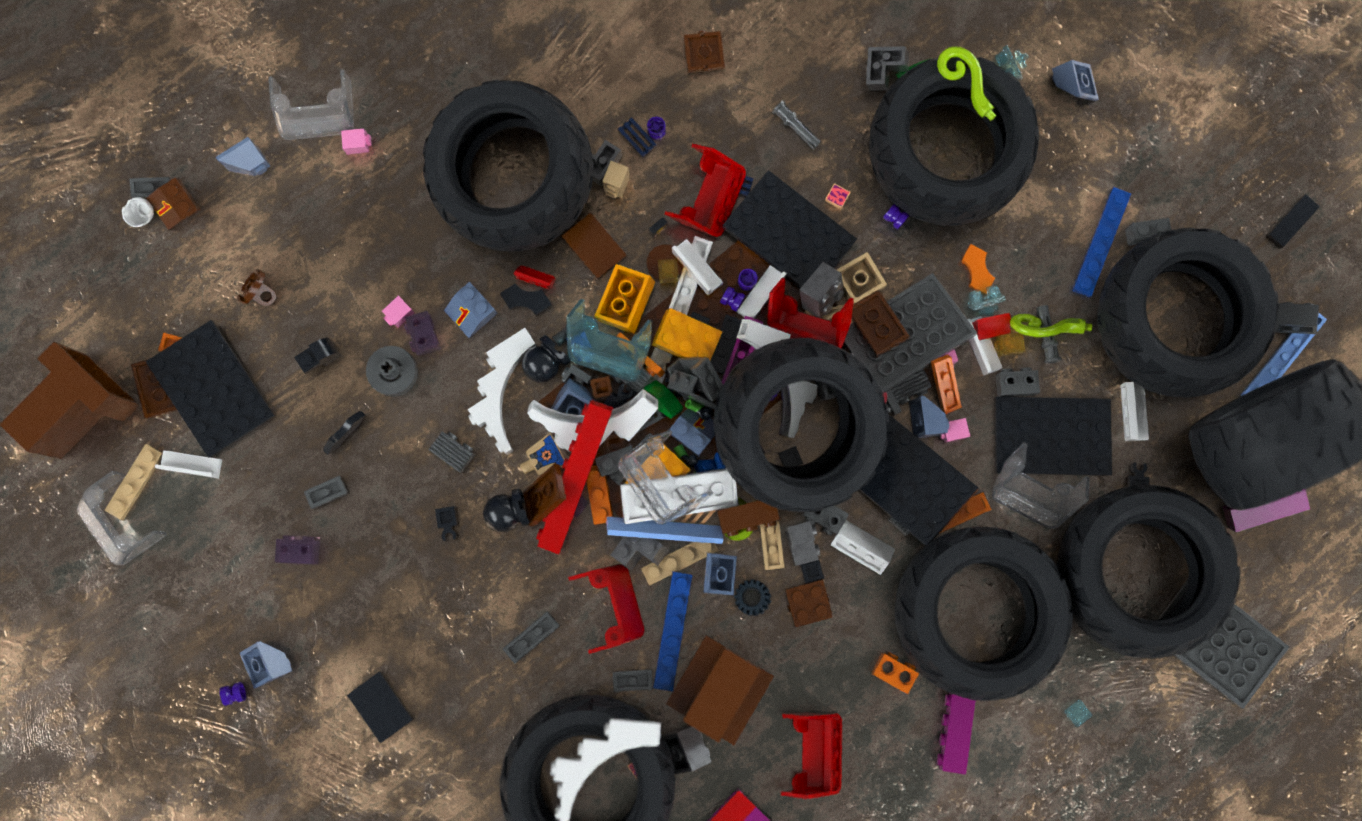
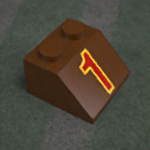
(173, 203)

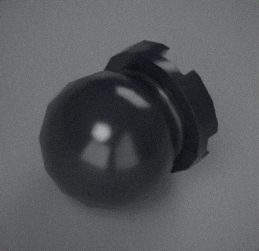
(543, 361)
(505, 511)

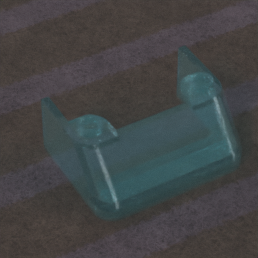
(604, 351)

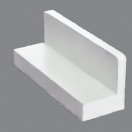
(697, 267)
(760, 294)
(985, 353)
(1134, 412)
(190, 464)
(863, 547)

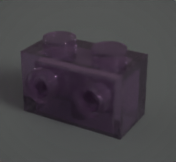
(422, 333)
(297, 551)

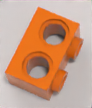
(893, 676)

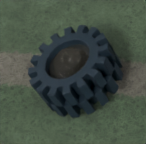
(752, 597)

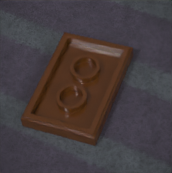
(594, 246)
(878, 324)
(151, 394)
(544, 495)

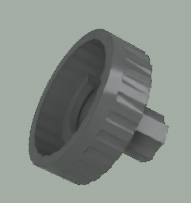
(379, 364)

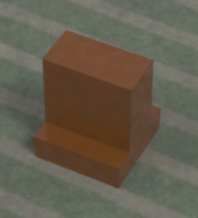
(66, 403)
(719, 691)

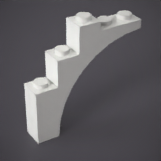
(493, 385)
(793, 395)
(623, 420)
(573, 771)

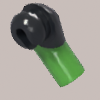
(703, 412)
(689, 461)

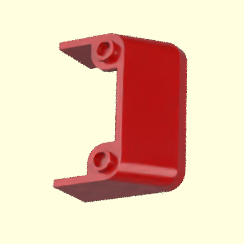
(717, 193)
(786, 318)
(624, 603)
(820, 757)

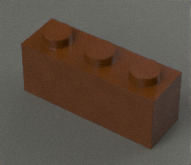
(747, 517)

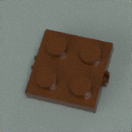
(704, 51)
(808, 603)

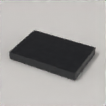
(380, 707)

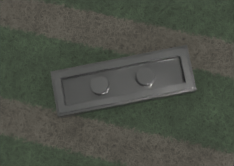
(531, 637)

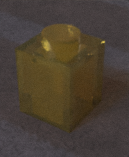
(668, 271)
(1009, 344)

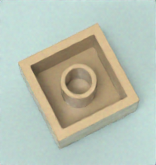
(861, 278)

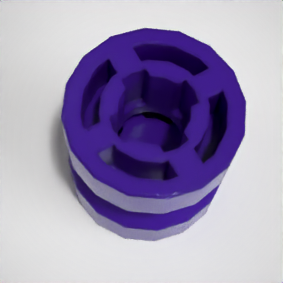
(658, 125)
(894, 215)
(748, 276)
(732, 298)
(231, 694)

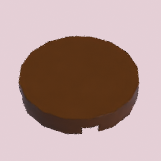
(661, 253)

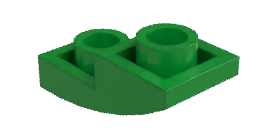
(667, 402)

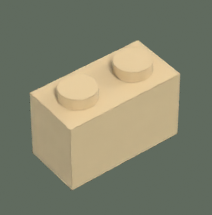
(616, 180)

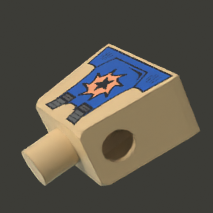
(543, 456)

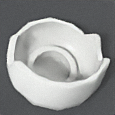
(137, 212)

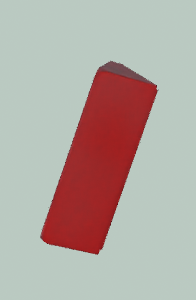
(534, 277)
(992, 326)

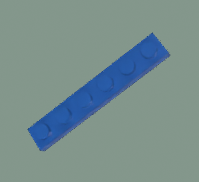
(1101, 242)
(672, 631)

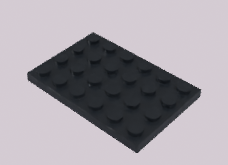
(787, 230)
(210, 388)
(1059, 433)
(917, 485)

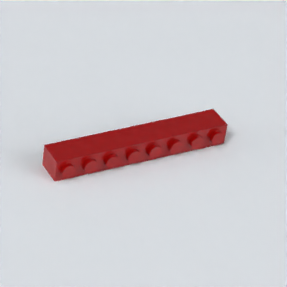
(575, 475)

